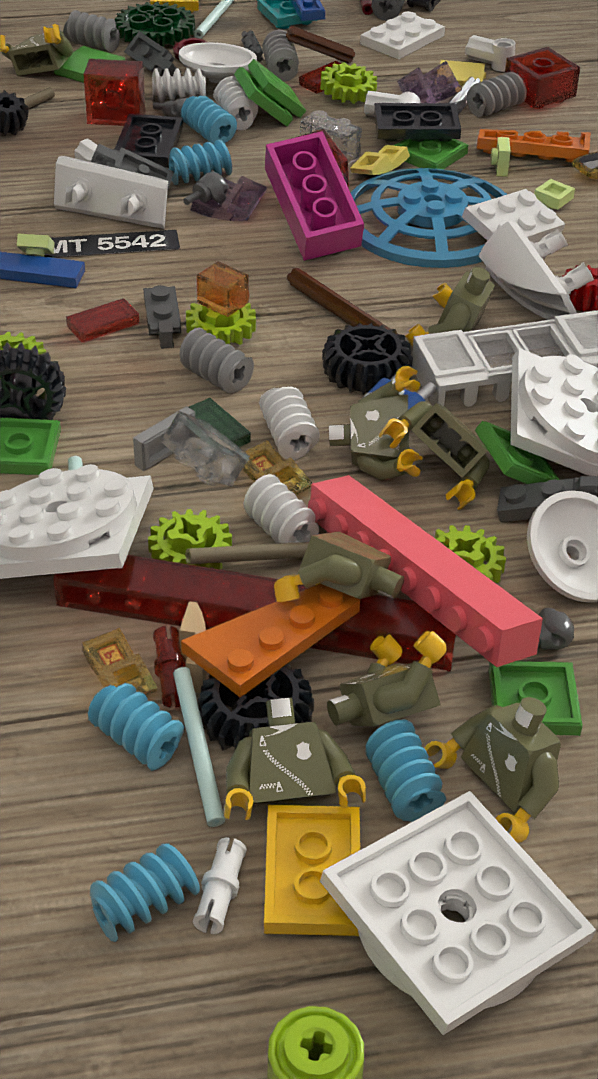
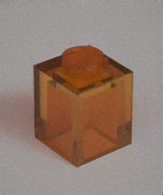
(222, 288)

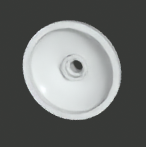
(216, 59)
(561, 526)

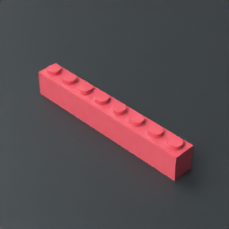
(433, 574)

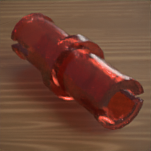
(167, 661)

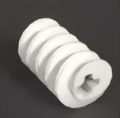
(178, 84)
(235, 101)
(289, 421)
(279, 511)

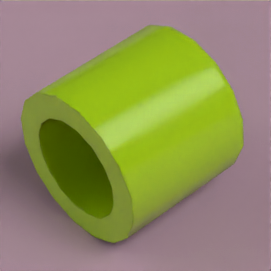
(315, 1046)

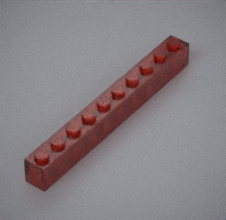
(162, 589)

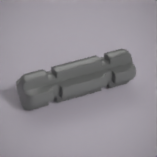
(250, 42)

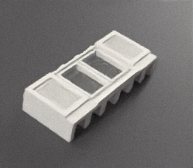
(485, 355)

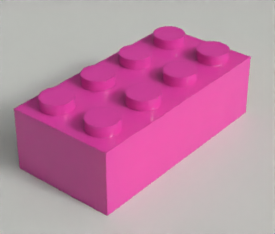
(313, 195)

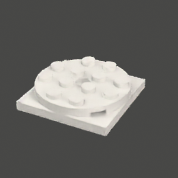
(556, 409)
(70, 521)
(463, 864)

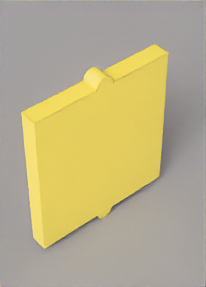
(464, 70)

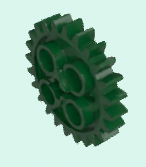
(158, 22)

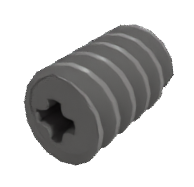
(92, 31)
(280, 55)
(496, 94)
(216, 361)

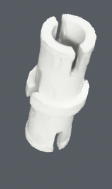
(219, 886)

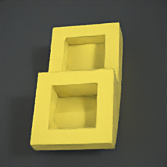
(382, 162)

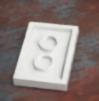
(402, 35)
(520, 207)

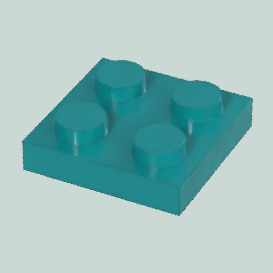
(280, 13)

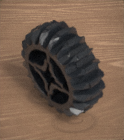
(364, 356)
(22, 376)
(250, 709)

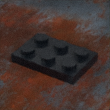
(417, 121)
(151, 136)

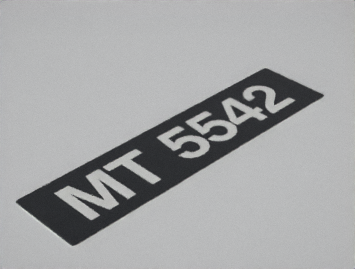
(115, 243)

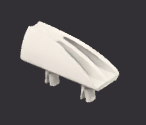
(109, 192)
(525, 276)

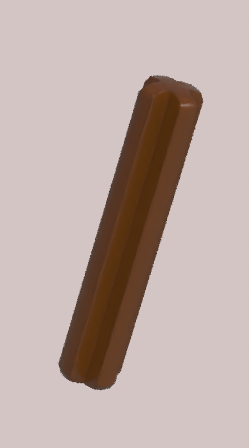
(320, 44)

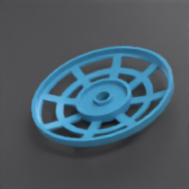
(425, 205)

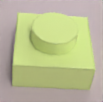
(501, 156)
(554, 194)
(35, 244)

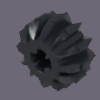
(12, 113)

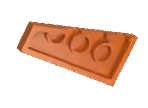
(537, 143)
(264, 640)

